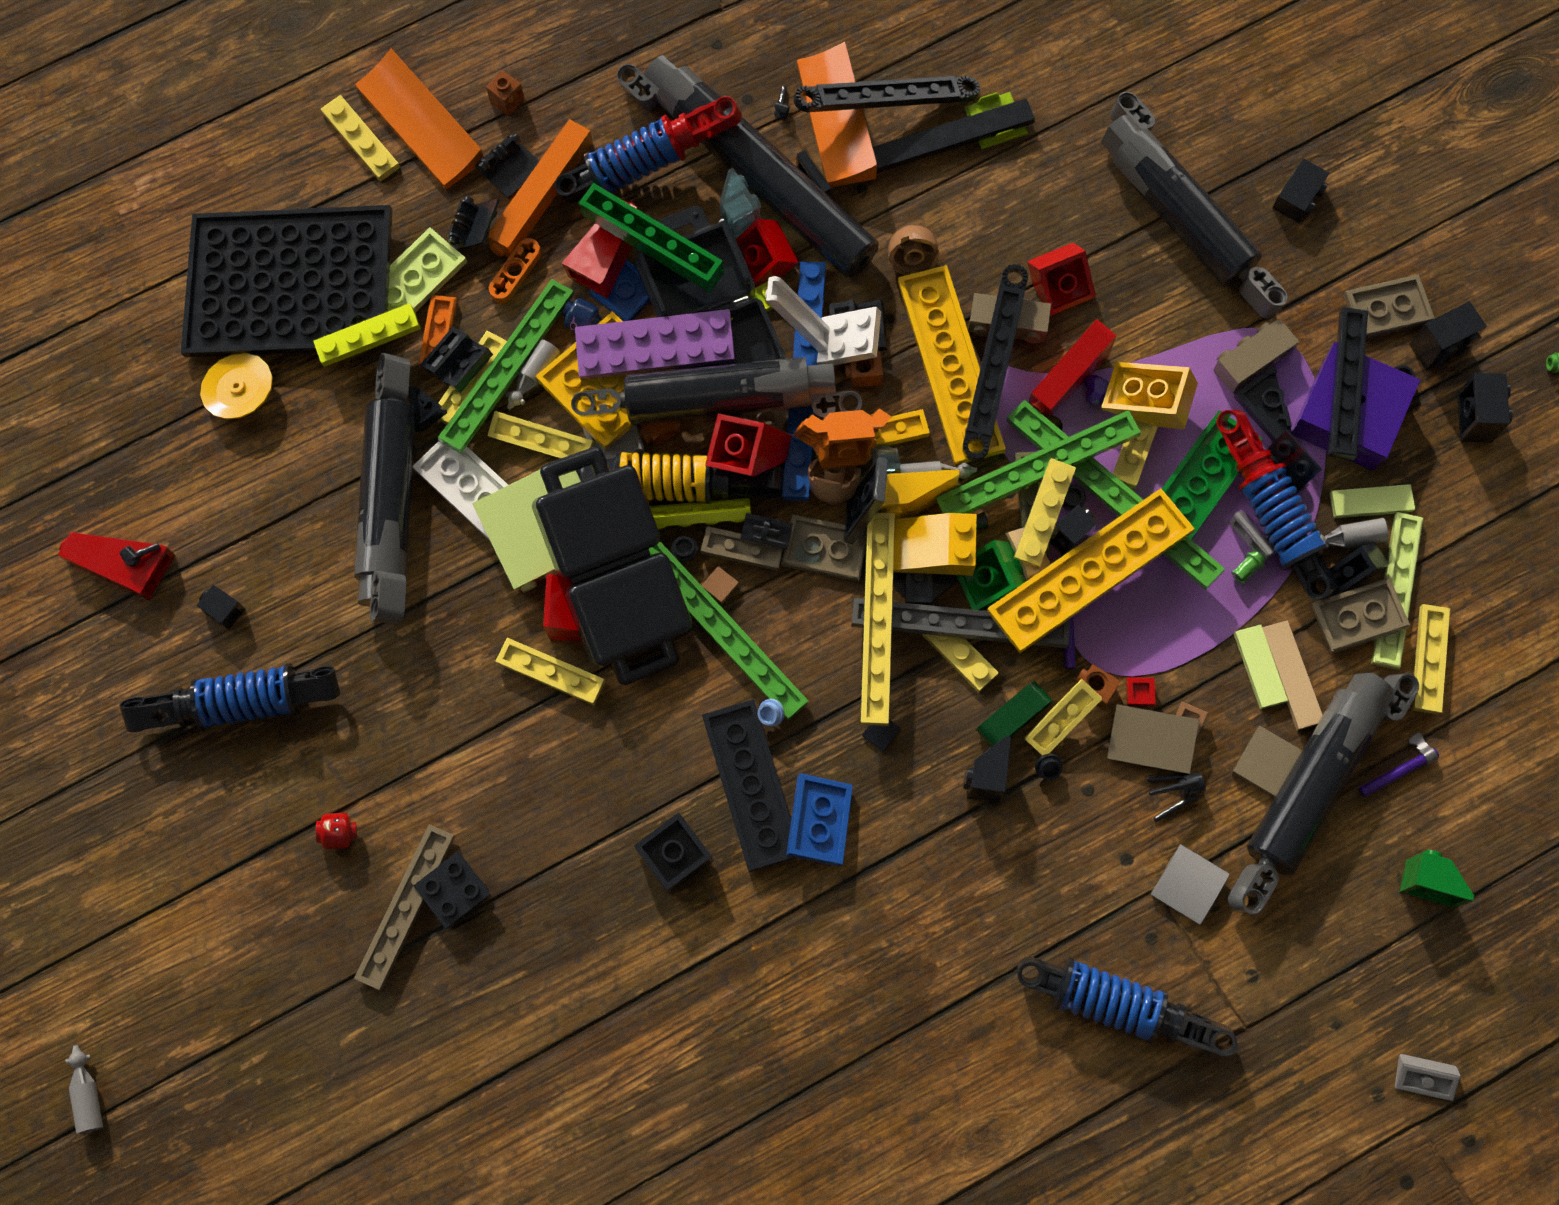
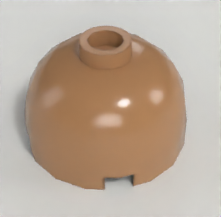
(913, 250)
(833, 484)

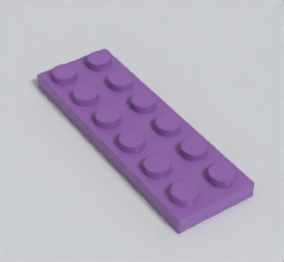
(654, 344)

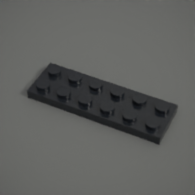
(750, 784)

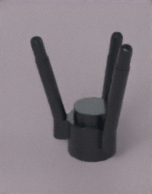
(1187, 784)

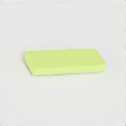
(1372, 501)
(1260, 667)

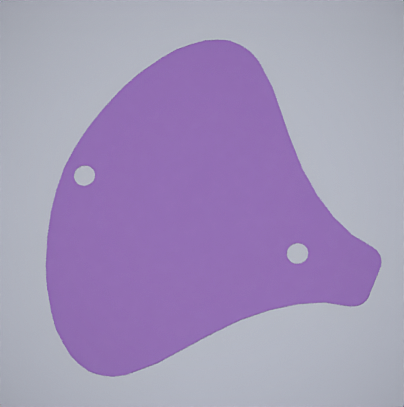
(1160, 612)

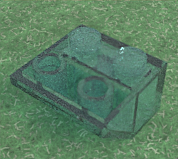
(737, 204)

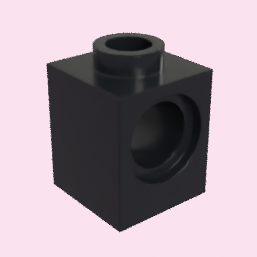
(220, 606)

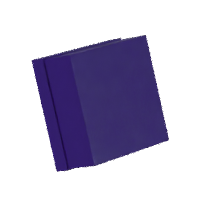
(1383, 408)

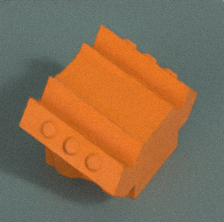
(842, 437)

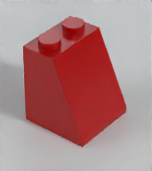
(746, 446)
(557, 614)

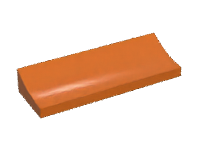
(420, 120)
(840, 134)

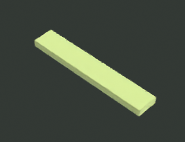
(1401, 570)

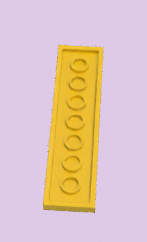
(946, 355)
(1090, 570)

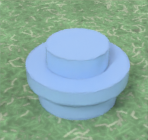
(771, 712)

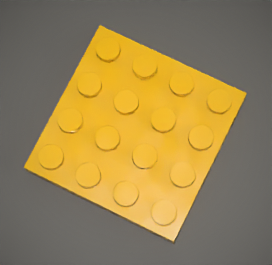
(563, 382)

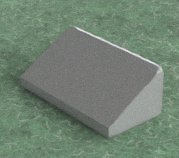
(1252, 534)
(1427, 1077)

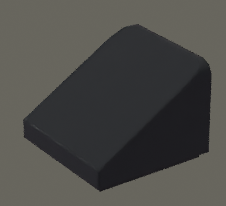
(880, 735)

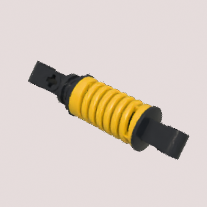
(693, 478)

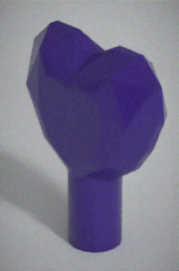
(1096, 388)

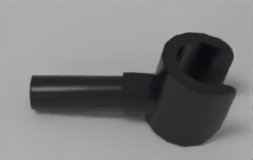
(782, 109)
(133, 557)

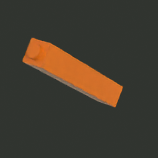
(539, 188)

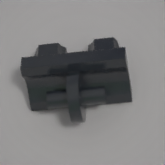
(766, 531)

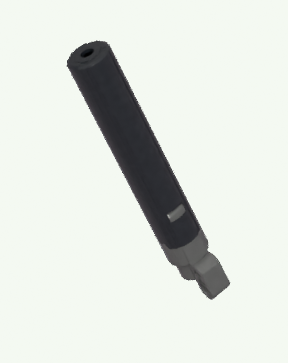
(762, 165)

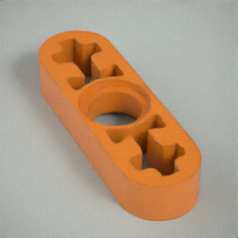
(515, 259)

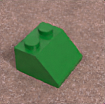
(993, 575)
(1435, 880)

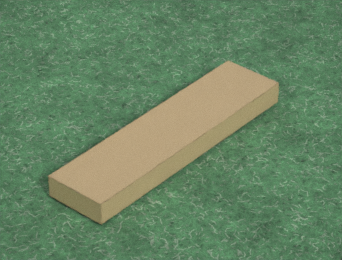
(1293, 675)

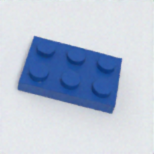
(819, 820)

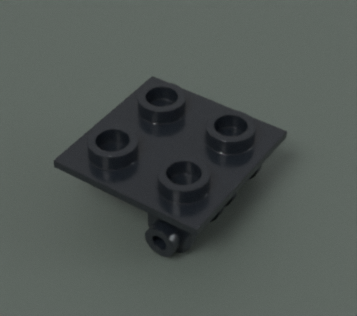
(508, 165)
(471, 223)
(1298, 462)
(452, 889)

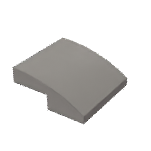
(1190, 884)

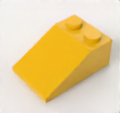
(1151, 393)
(916, 491)
(935, 544)

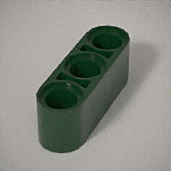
(1014, 714)

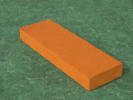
(438, 323)

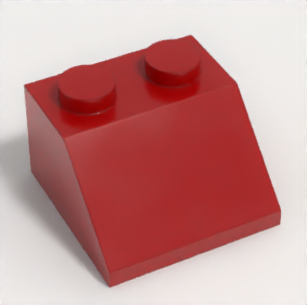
(766, 251)
(1062, 277)

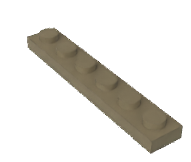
(403, 909)

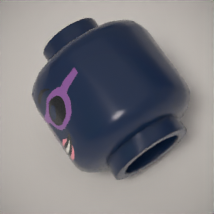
(580, 314)

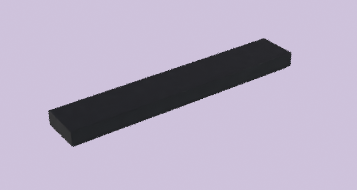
(1347, 383)

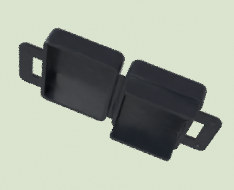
(675, 295)
(602, 541)

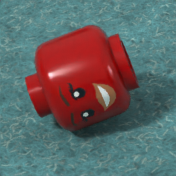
(335, 831)

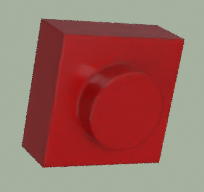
(1140, 691)

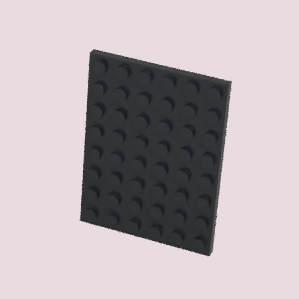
(283, 278)

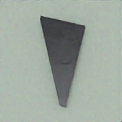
(1265, 404)

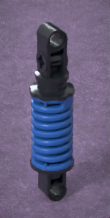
(232, 698)
(1125, 1004)

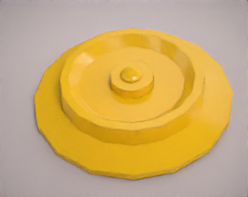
(236, 386)

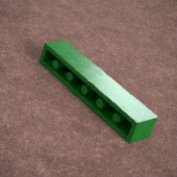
(652, 238)

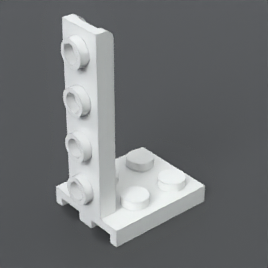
(836, 337)

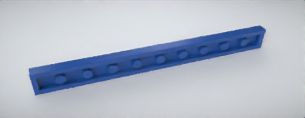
(800, 454)

